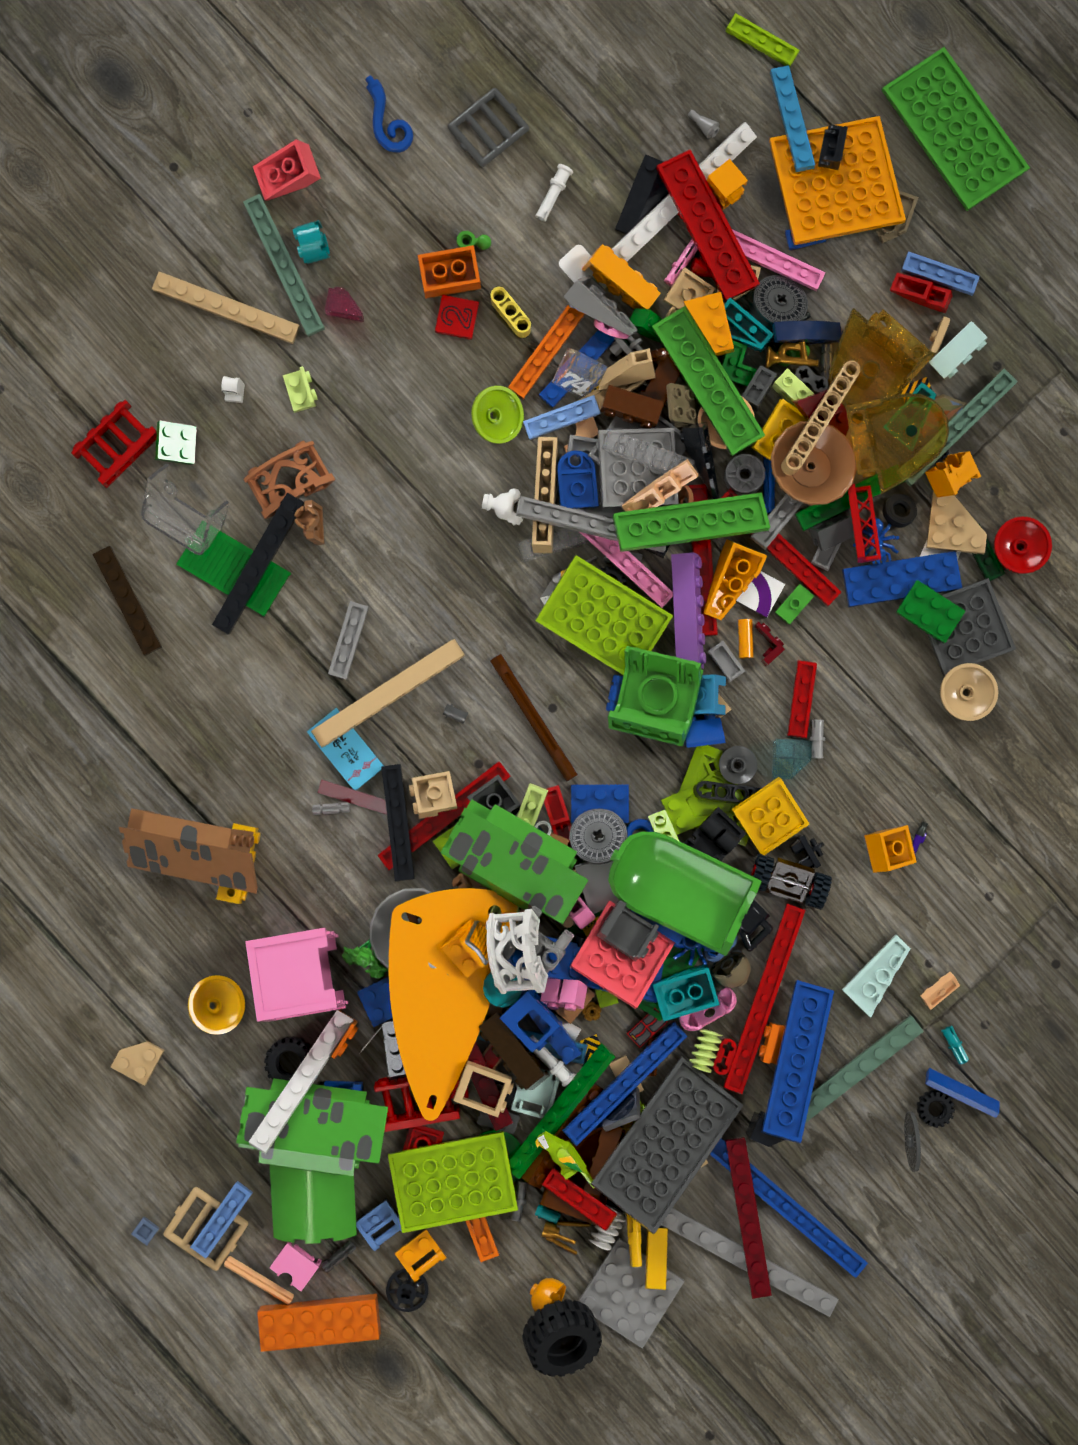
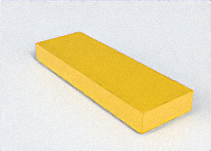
(656, 1259)

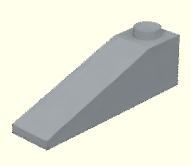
(590, 298)

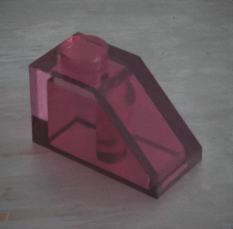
(341, 305)

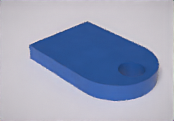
(577, 483)

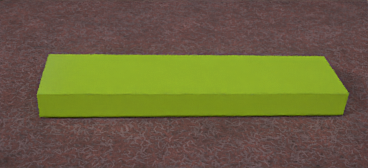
(762, 40)

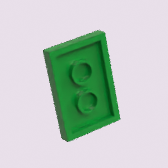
(930, 611)

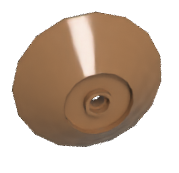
(831, 462)

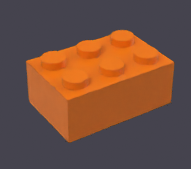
(449, 271)

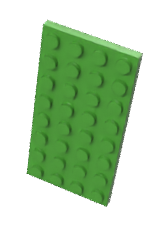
(955, 129)

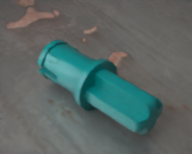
(955, 1044)

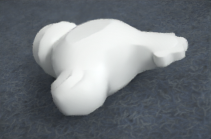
(503, 505)

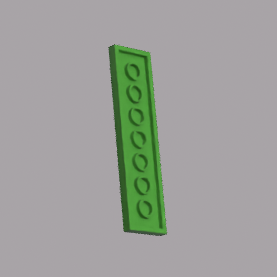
(708, 381)
(691, 522)

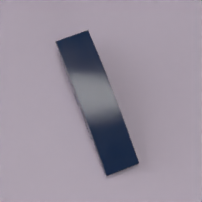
(806, 331)

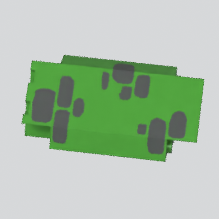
(515, 860)
(324, 1134)

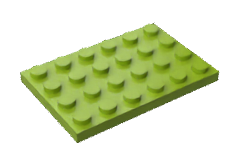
(601, 614)
(452, 1182)

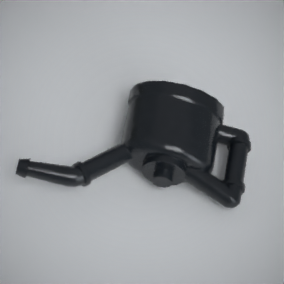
(752, 920)

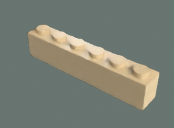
(545, 491)

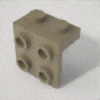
(681, 405)

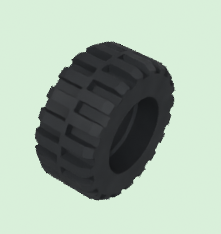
(558, 1320)

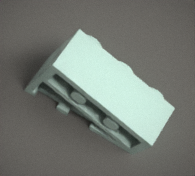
(958, 350)

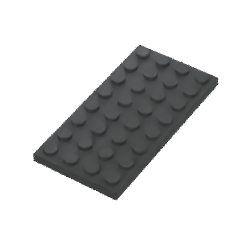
(666, 1145)

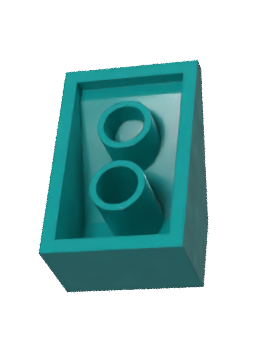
(686, 992)

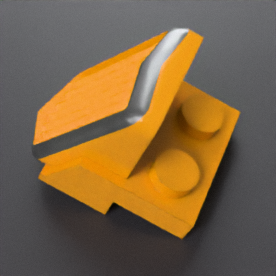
(468, 947)

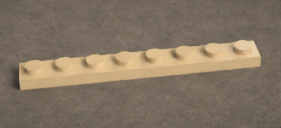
(225, 307)

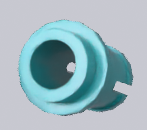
(547, 1213)

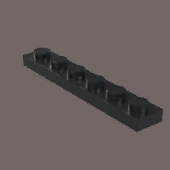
(398, 822)

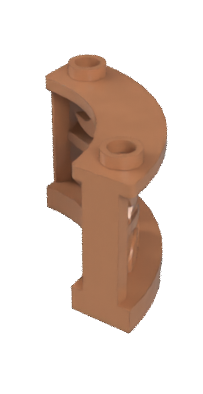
(313, 485)

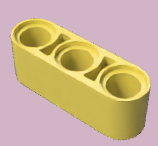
(506, 304)

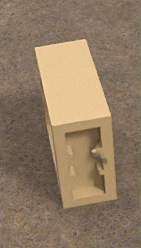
(465, 1078)

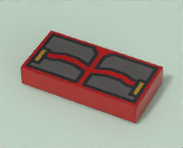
(645, 1029)

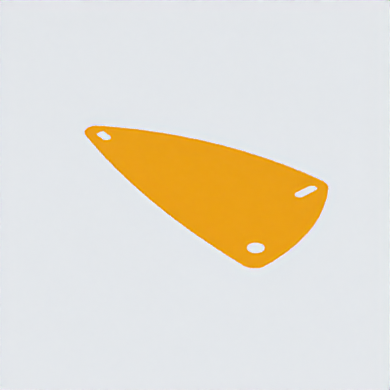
(433, 1011)

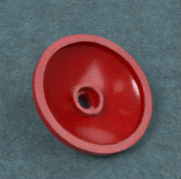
(1032, 537)

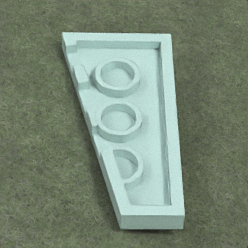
(873, 979)

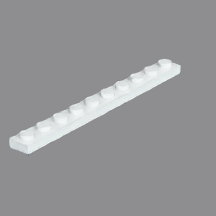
(666, 209)

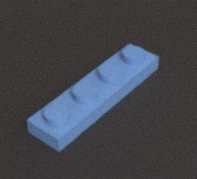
(940, 273)
(221, 1219)

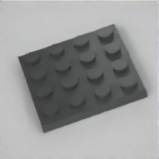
(979, 633)

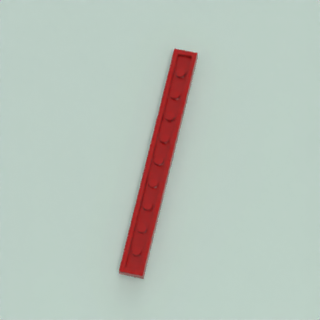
(764, 998)

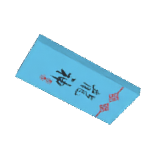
(350, 756)

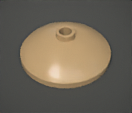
(981, 689)

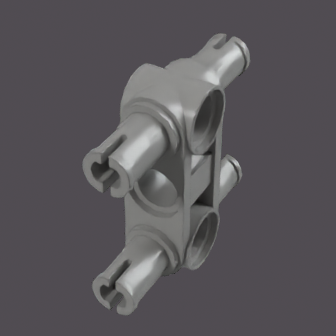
(544, 946)

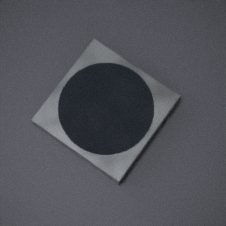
(625, 1112)

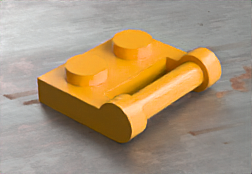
(415, 1250)

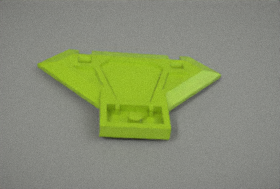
(685, 808)

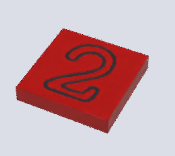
(457, 317)

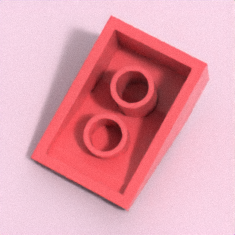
(287, 170)

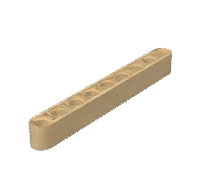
(388, 693)

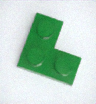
(734, 368)

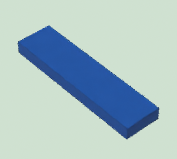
(962, 1093)

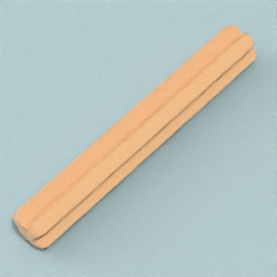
(259, 1280)

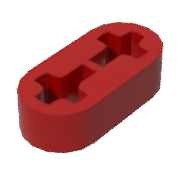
(728, 1058)

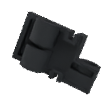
(716, 835)

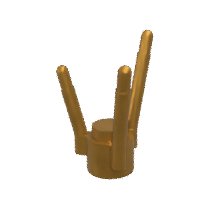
(551, 1233)

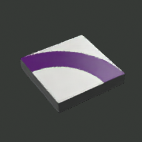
(761, 594)

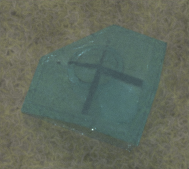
(790, 757)

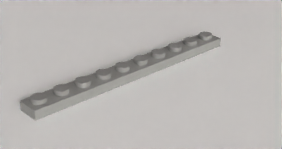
(734, 1253)

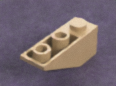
(630, 369)

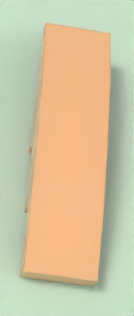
(662, 487)

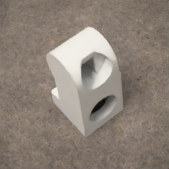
(233, 389)

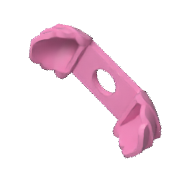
(697, 1020)

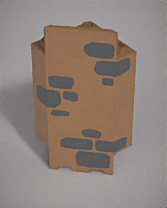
(190, 850)

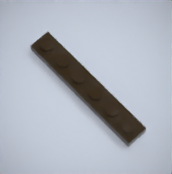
(127, 600)

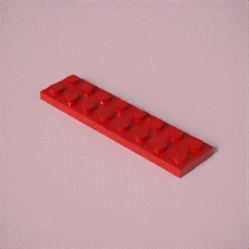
(707, 225)

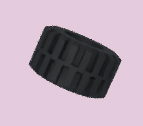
(273, 1055)

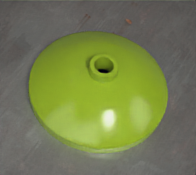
(506, 411)

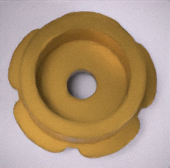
(592, 1016)

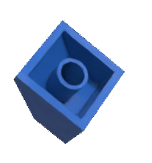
(705, 731)

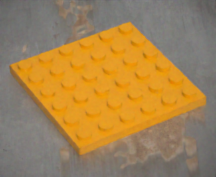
(841, 201)

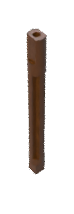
(533, 717)

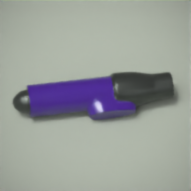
(920, 836)

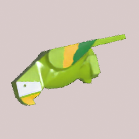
(563, 1155)

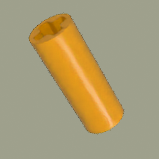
(745, 635)

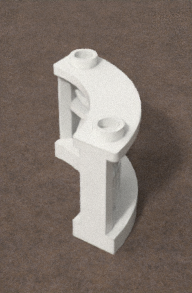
(500, 968)

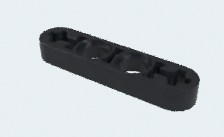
(730, 790)

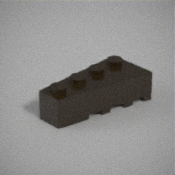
(513, 1052)

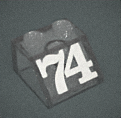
(578, 373)

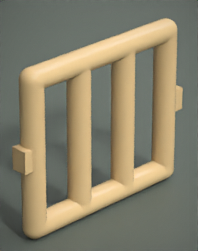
(184, 1243)

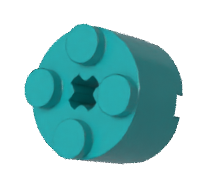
(312, 242)

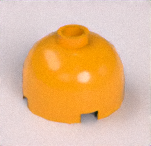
(546, 1292)

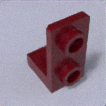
(771, 653)

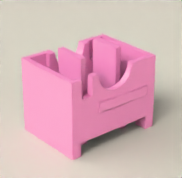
(296, 1263)

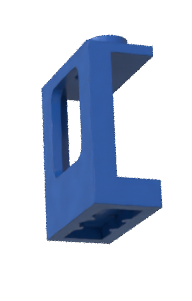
(519, 1009)

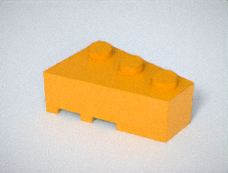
(712, 321)

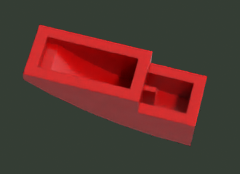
(921, 292)
(557, 812)

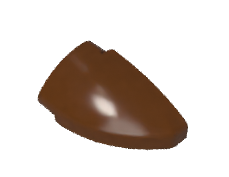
(594, 1152)

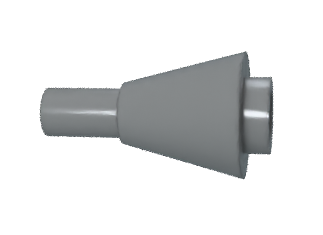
(708, 127)

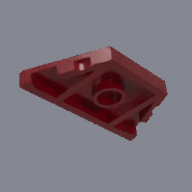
(809, 404)

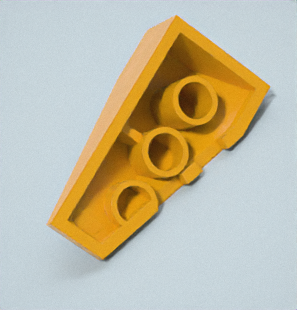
(733, 574)

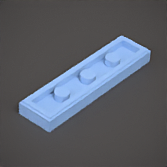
(562, 417)

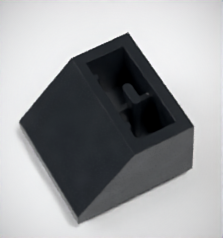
(755, 1128)

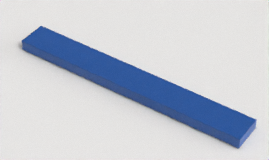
(624, 1084)

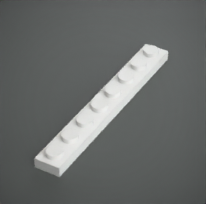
(300, 1082)

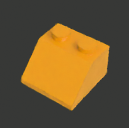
(890, 849)

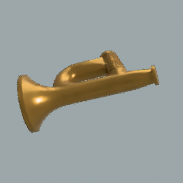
(781, 357)

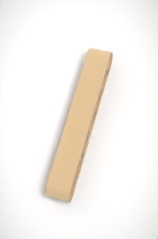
(826, 411)

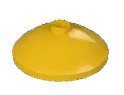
(228, 1004)

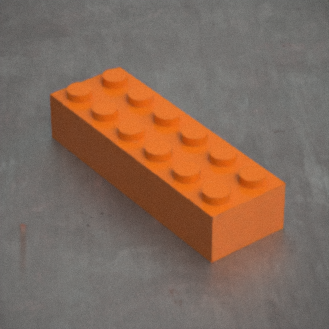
(319, 1322)

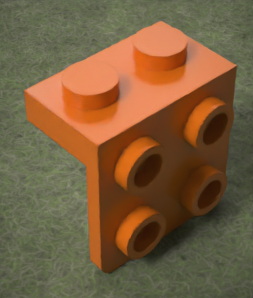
(773, 1037)

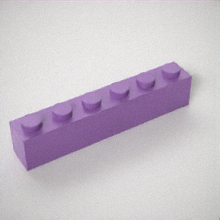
(687, 607)

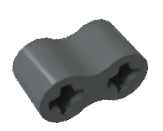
(811, 380)

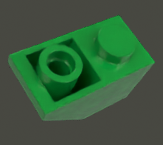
(644, 320)

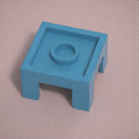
(708, 695)

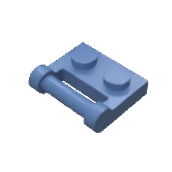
(375, 1220)

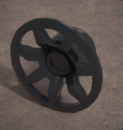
(406, 1291)

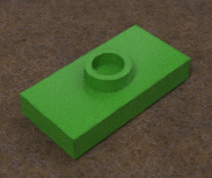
(794, 604)

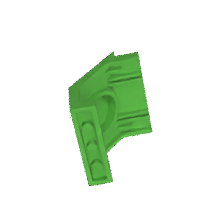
(656, 696)

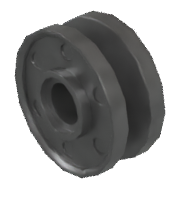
(749, 464)

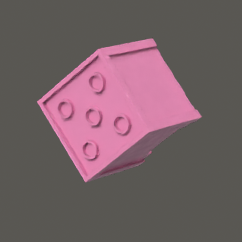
(293, 975)

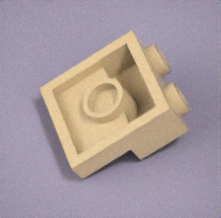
(432, 794)

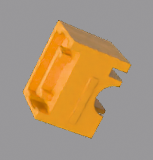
(727, 184)
(952, 474)

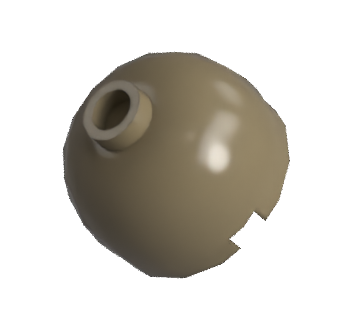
(733, 970)

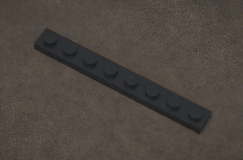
(258, 564)

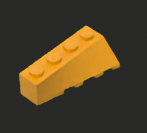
(621, 278)

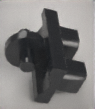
(802, 844)

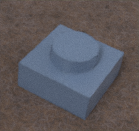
(145, 1230)

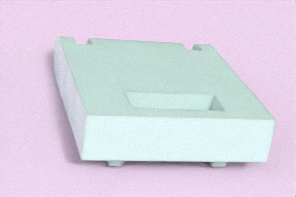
(542, 1095)

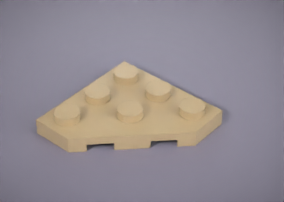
(953, 527)

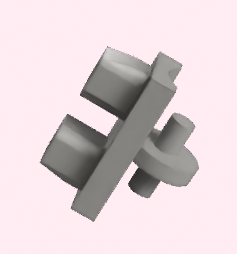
(622, 345)

